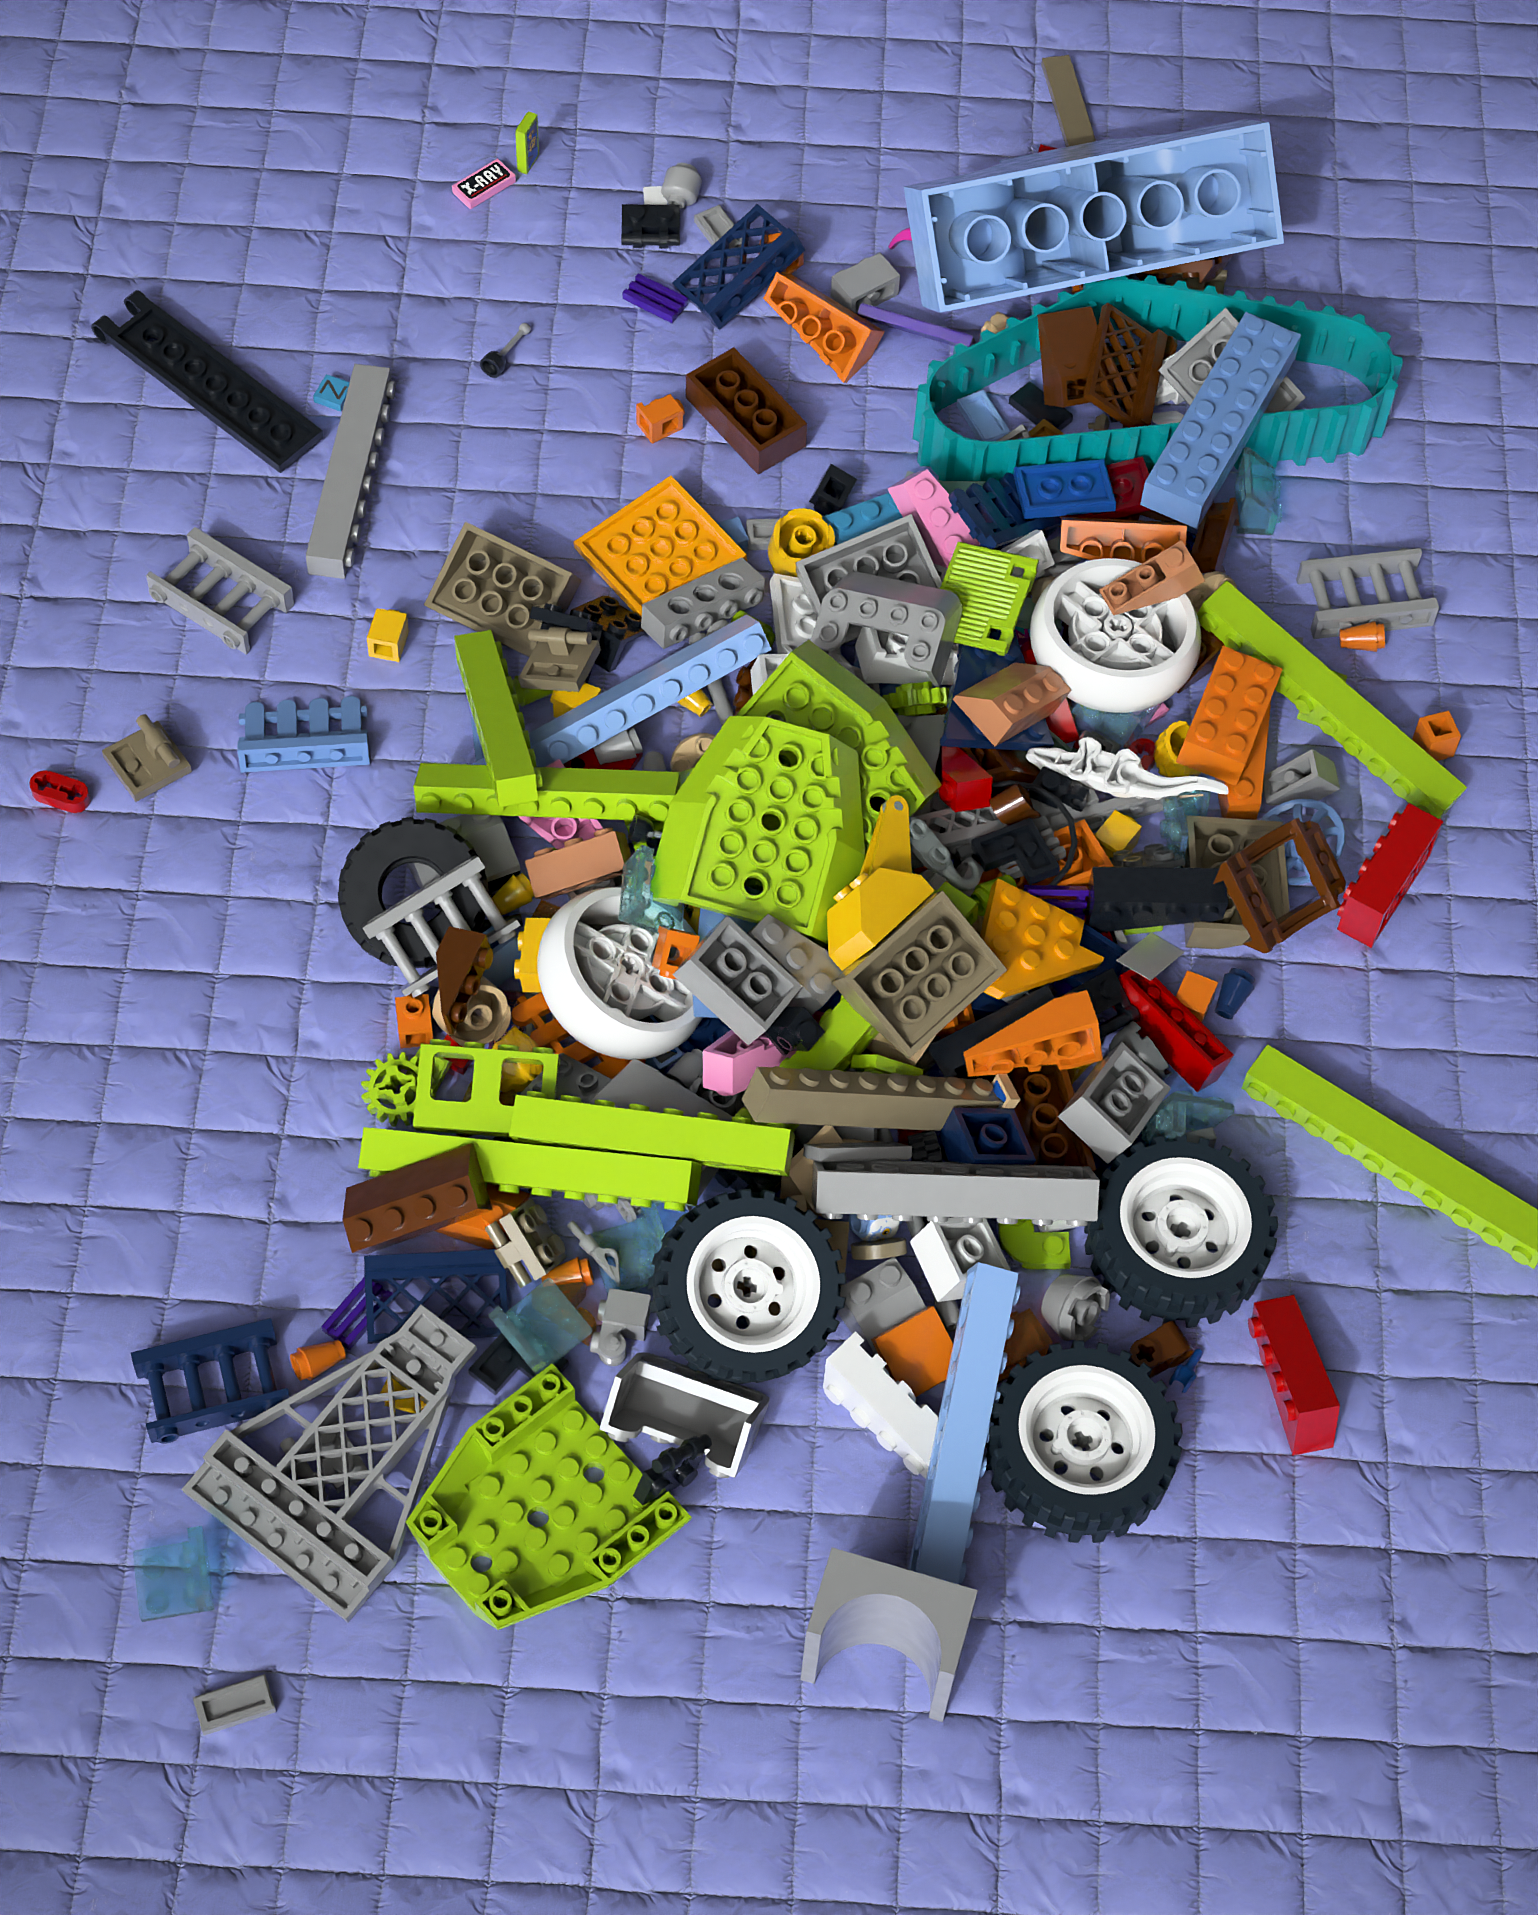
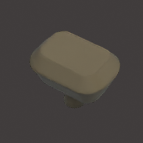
(1101, 423)

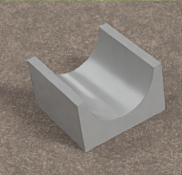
(894, 1608)

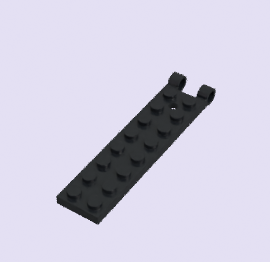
(210, 383)

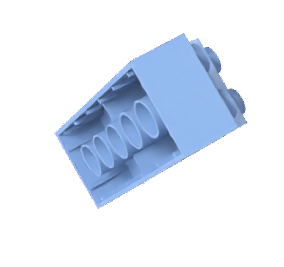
(1093, 213)

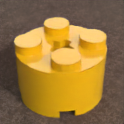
(796, 538)

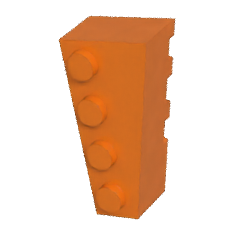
(1245, 798)

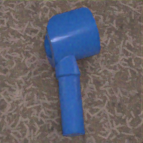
(1185, 1373)

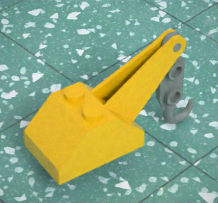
(886, 886)

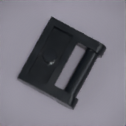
(1104, 993)

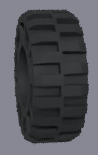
(378, 856)

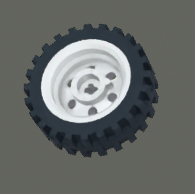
(1204, 1182)
(782, 1239)
(1089, 1384)

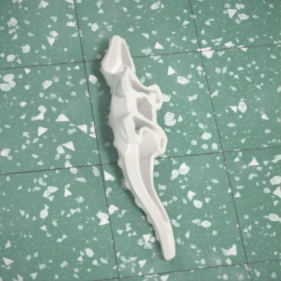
(1116, 774)

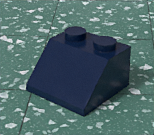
(985, 1137)

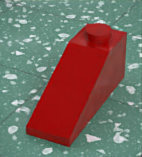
(963, 781)

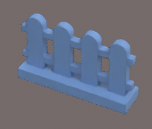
(303, 750)

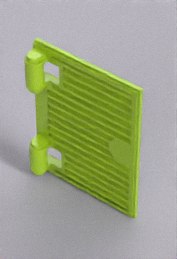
(988, 594)

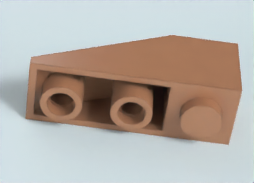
(1154, 581)

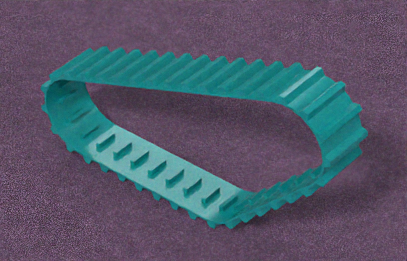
(1181, 313)

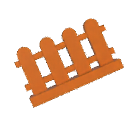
(552, 1033)

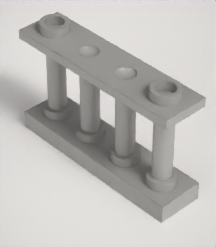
(225, 564)
(1394, 615)
(411, 911)

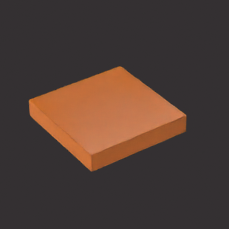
(916, 1350)

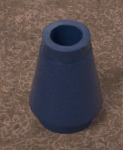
(1234, 991)

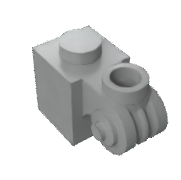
(623, 1316)

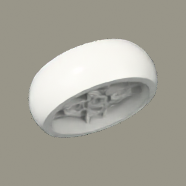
(1119, 658)
(607, 982)

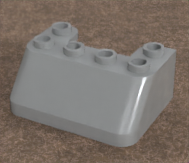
(897, 607)
(680, 1403)

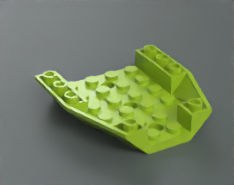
(826, 697)
(717, 835)
(527, 1461)

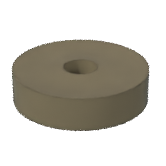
(878, 1249)

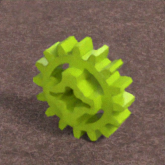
(917, 699)
(386, 1090)

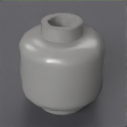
(681, 185)

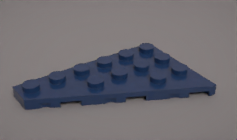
(971, 668)

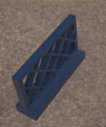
(751, 277)
(428, 1267)

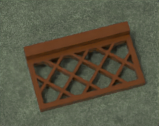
(1142, 379)

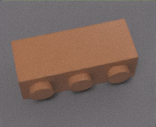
(578, 864)

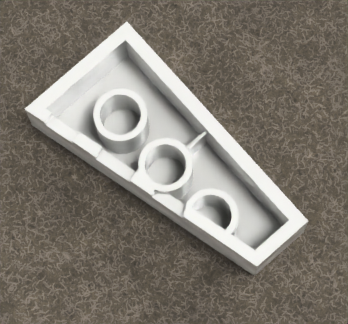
(884, 660)
(881, 1403)

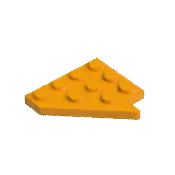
(1032, 941)

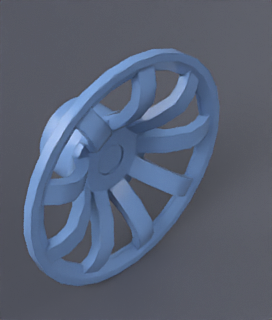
(1291, 855)

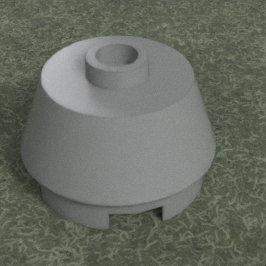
(1074, 1306)

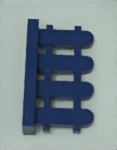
(996, 513)

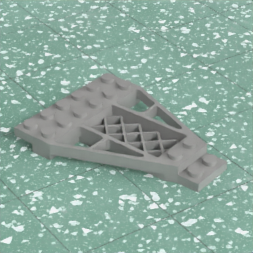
(288, 1522)

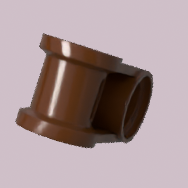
(1013, 805)
(1161, 1349)

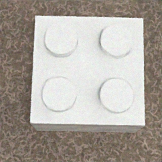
(952, 1248)

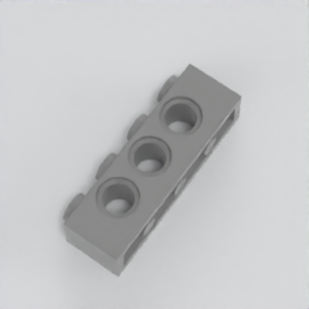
(702, 602)

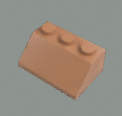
(1012, 700)

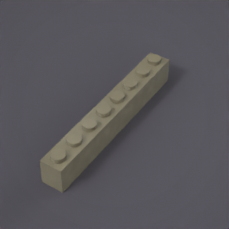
(861, 1098)

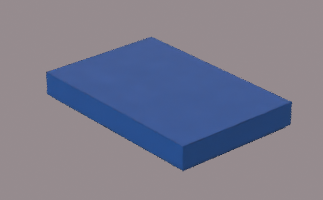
(1064, 489)

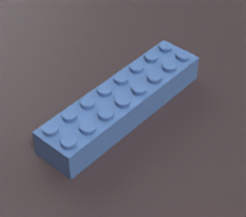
(1220, 420)

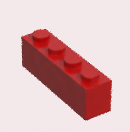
(1176, 1032)

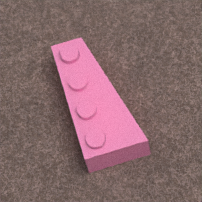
(930, 507)
(731, 1062)

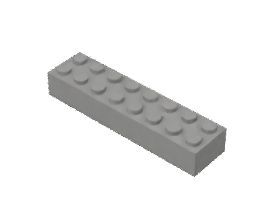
(955, 1191)

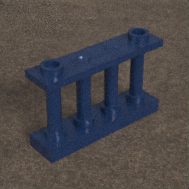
(187, 1356)

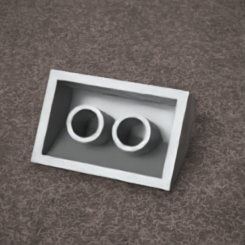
(489, 841)

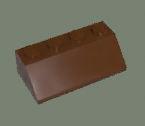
(415, 1200)

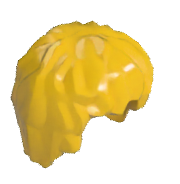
(1168, 748)
(518, 1075)

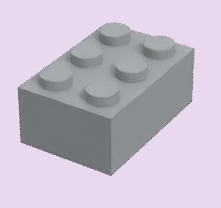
(737, 980)
(1114, 1103)

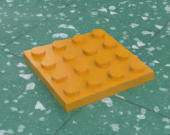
(656, 545)

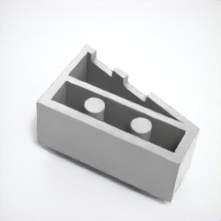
(801, 959)

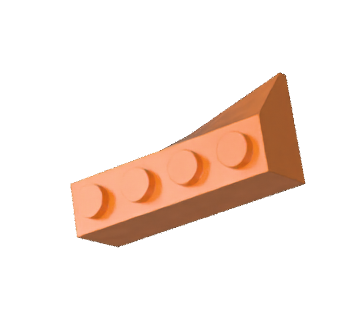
(832, 330)
(1119, 538)

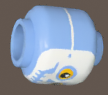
(874, 1230)

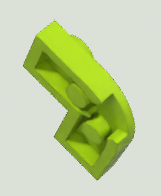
(1033, 1248)

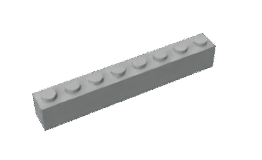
(350, 471)

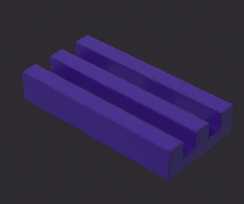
(658, 295)
(1058, 890)
(345, 1307)

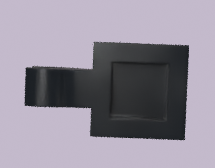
(1060, 787)

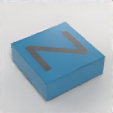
(331, 392)

